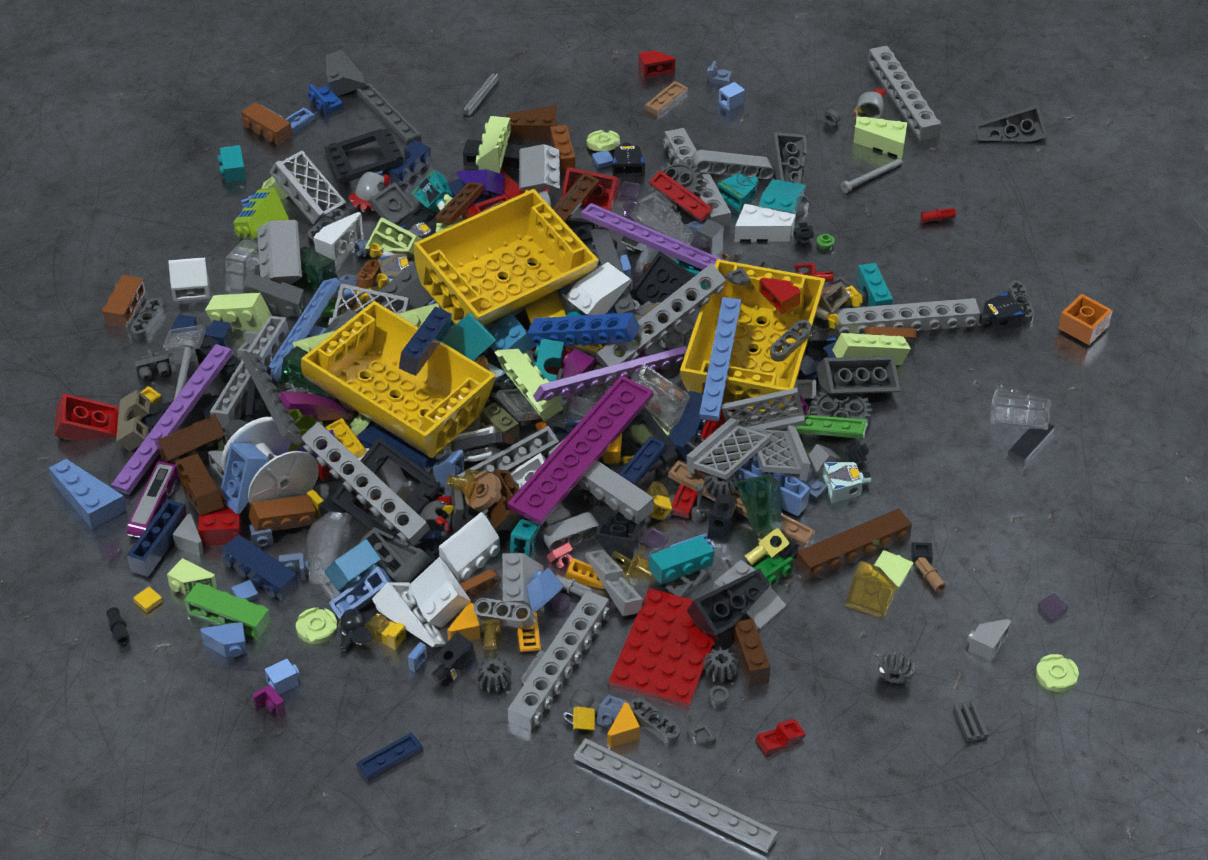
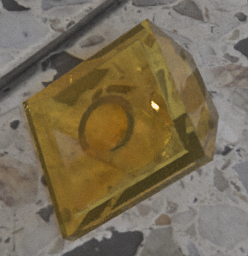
(871, 590)

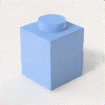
(731, 96)
(282, 676)

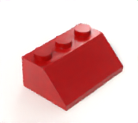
(603, 195)

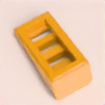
(612, 454)
(576, 568)
(535, 633)

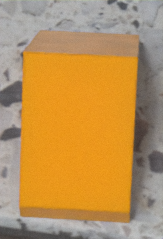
(466, 624)
(624, 729)

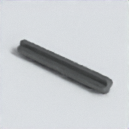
(480, 94)

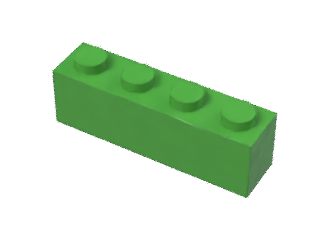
(227, 609)

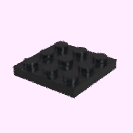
(660, 281)

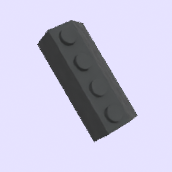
(406, 285)
(858, 375)

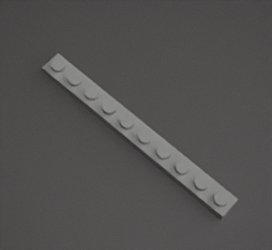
(676, 795)

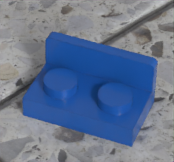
(324, 99)

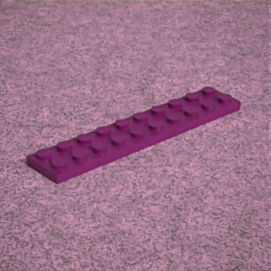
(580, 450)

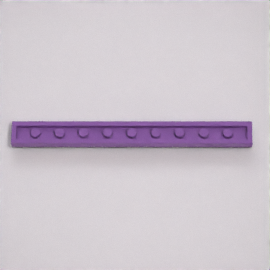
(648, 237)
(607, 374)
(172, 418)

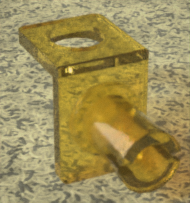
(465, 483)
(637, 562)
(489, 628)

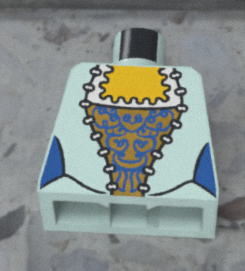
(844, 480)

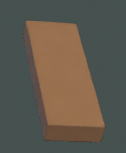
(666, 98)

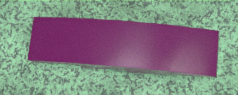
(315, 405)

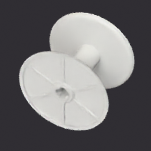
(285, 473)

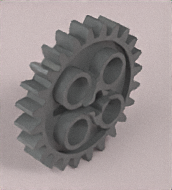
(683, 172)
(841, 406)

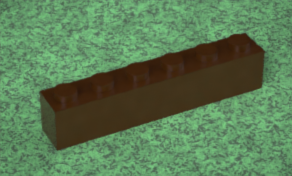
(853, 544)

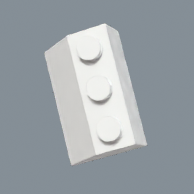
(470, 547)

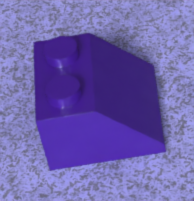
(492, 181)

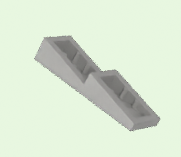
(610, 575)

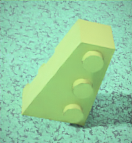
(881, 134)
(393, 238)
(241, 310)

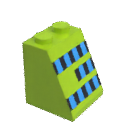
(260, 209)

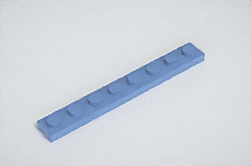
(304, 324)
(720, 359)

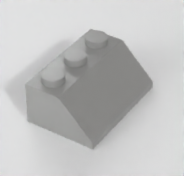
(539, 169)
(516, 576)

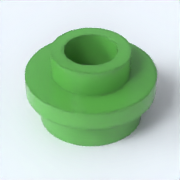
(825, 241)

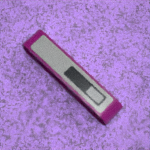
(153, 497)

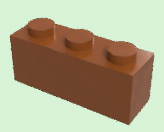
(266, 123)
(561, 140)
(123, 301)
(282, 513)

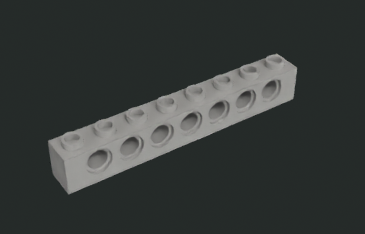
(904, 93)
(681, 147)
(708, 276)
(921, 316)
(233, 398)
(319, 436)
(558, 661)

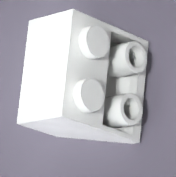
(189, 279)

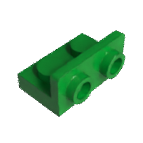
(775, 568)

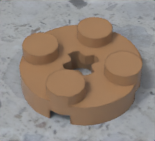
(483, 500)

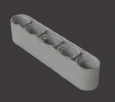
(732, 164)

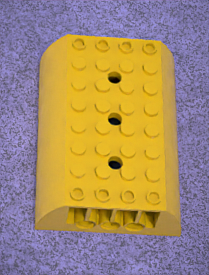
(466, 259)
(751, 372)
(446, 390)

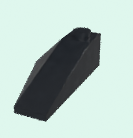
(619, 535)

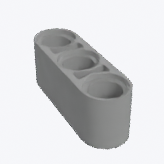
(572, 531)
(511, 619)

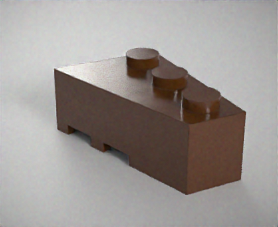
(532, 124)
(190, 439)
(199, 485)
(500, 514)

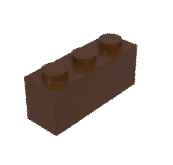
(751, 652)

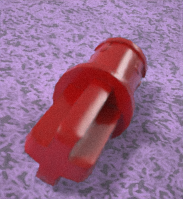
(938, 215)

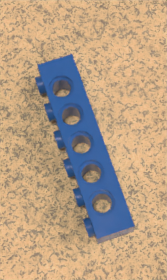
(585, 329)

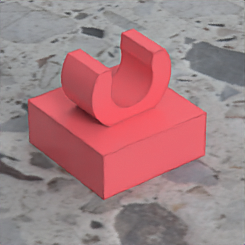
(559, 553)

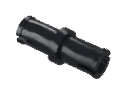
(118, 626)

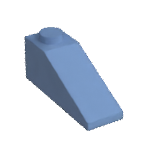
(361, 592)

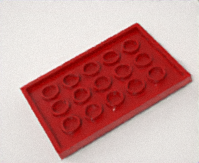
(663, 651)

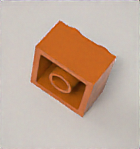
(1085, 319)

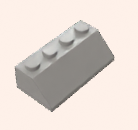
(280, 251)

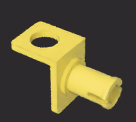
(765, 547)

